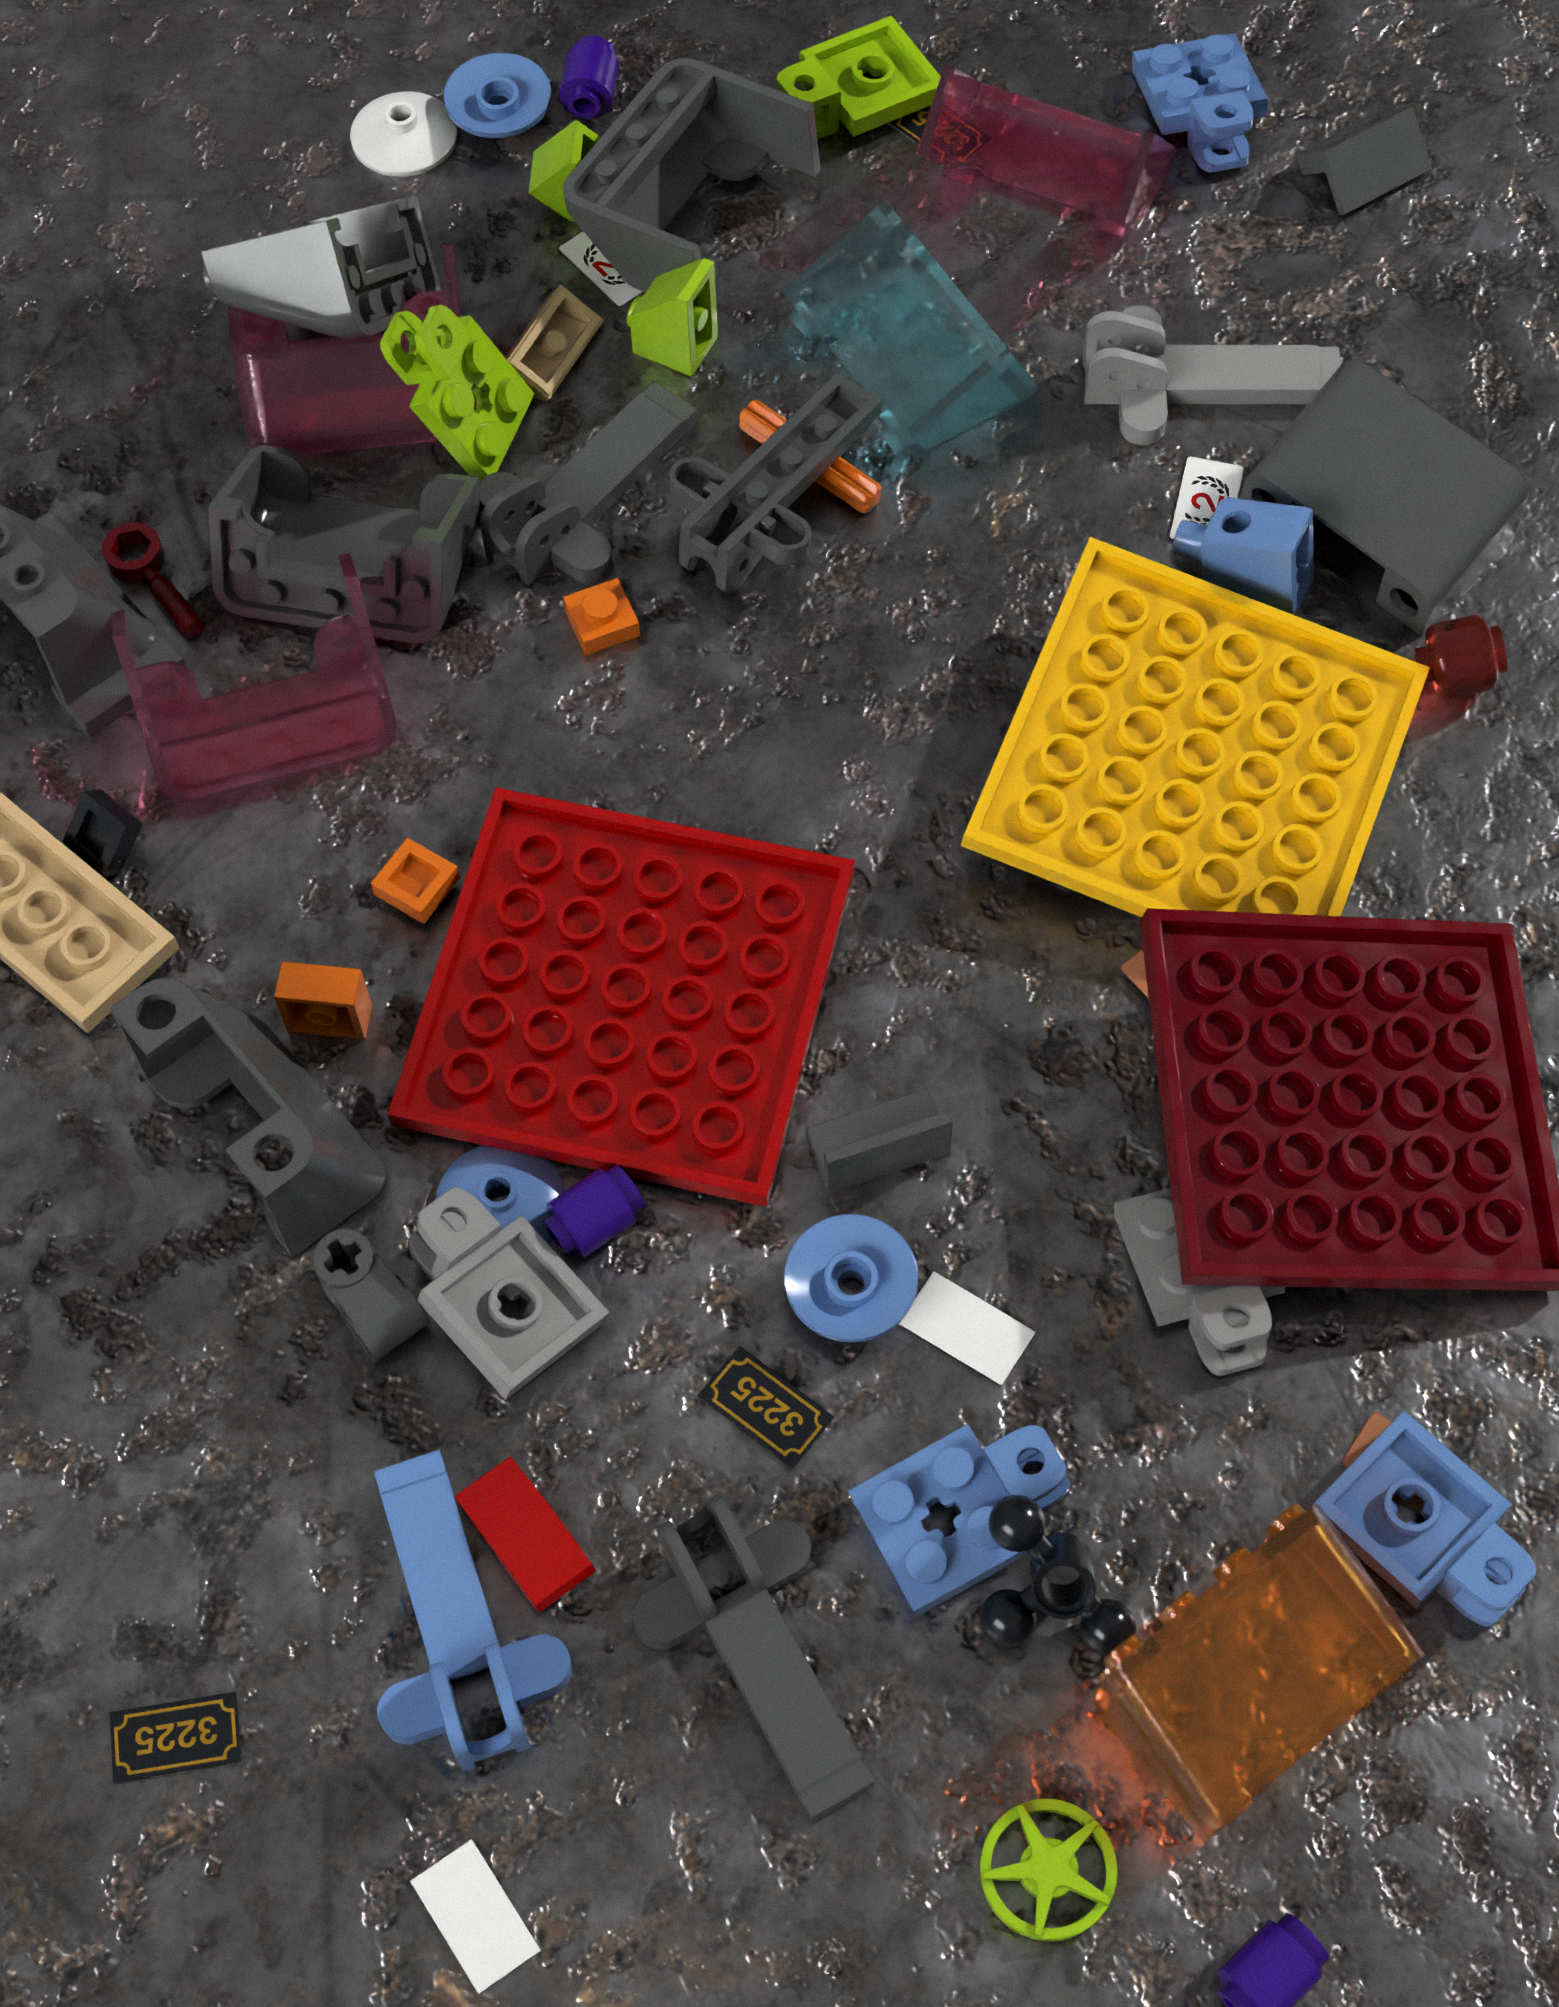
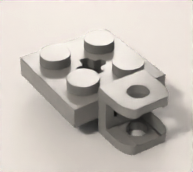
(478, 1264)
(1217, 1313)

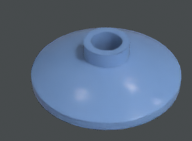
(497, 95)
(529, 1179)
(855, 1249)

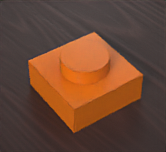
(601, 616)
(415, 880)

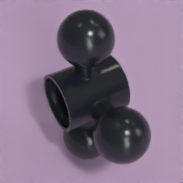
(1010, 1615)

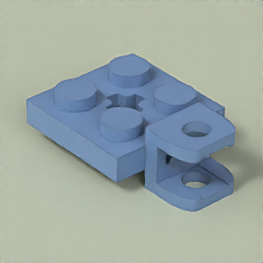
(1211, 112)
(961, 1475)
(1456, 1543)

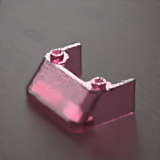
(1044, 151)
(331, 389)
(266, 729)

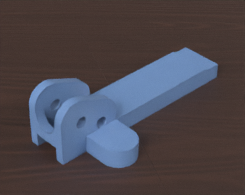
(454, 1622)

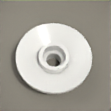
(403, 134)

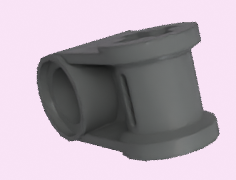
(372, 1299)

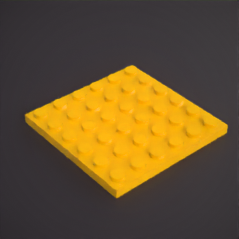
(1194, 748)

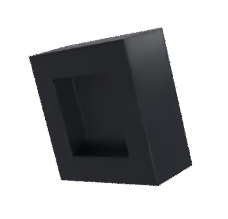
(102, 832)

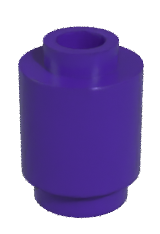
(589, 77)
(593, 1211)
(1273, 1966)

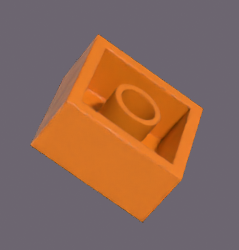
(323, 1000)

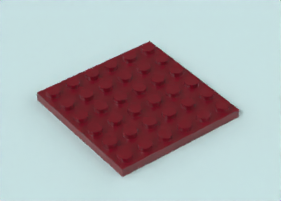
(1350, 1102)

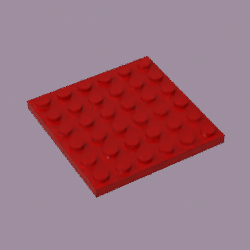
(626, 996)

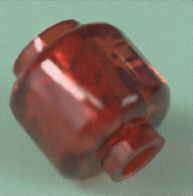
(1463, 656)

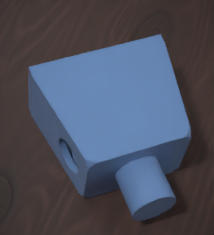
(1254, 550)

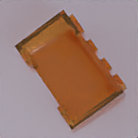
(1254, 1669)

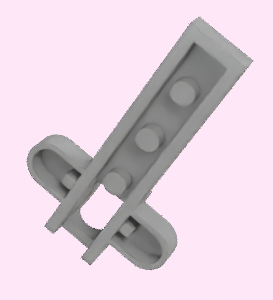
(1135, 368)

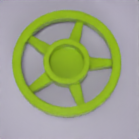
(1048, 1869)

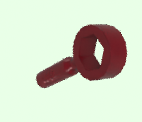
(147, 570)

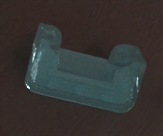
(907, 335)

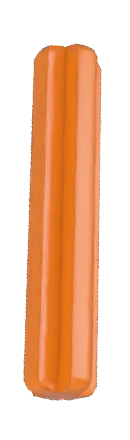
(840, 478)

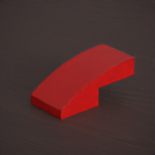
(525, 1534)

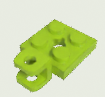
(836, 85)
(447, 367)

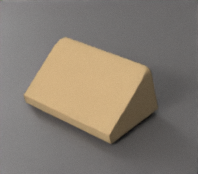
(553, 342)

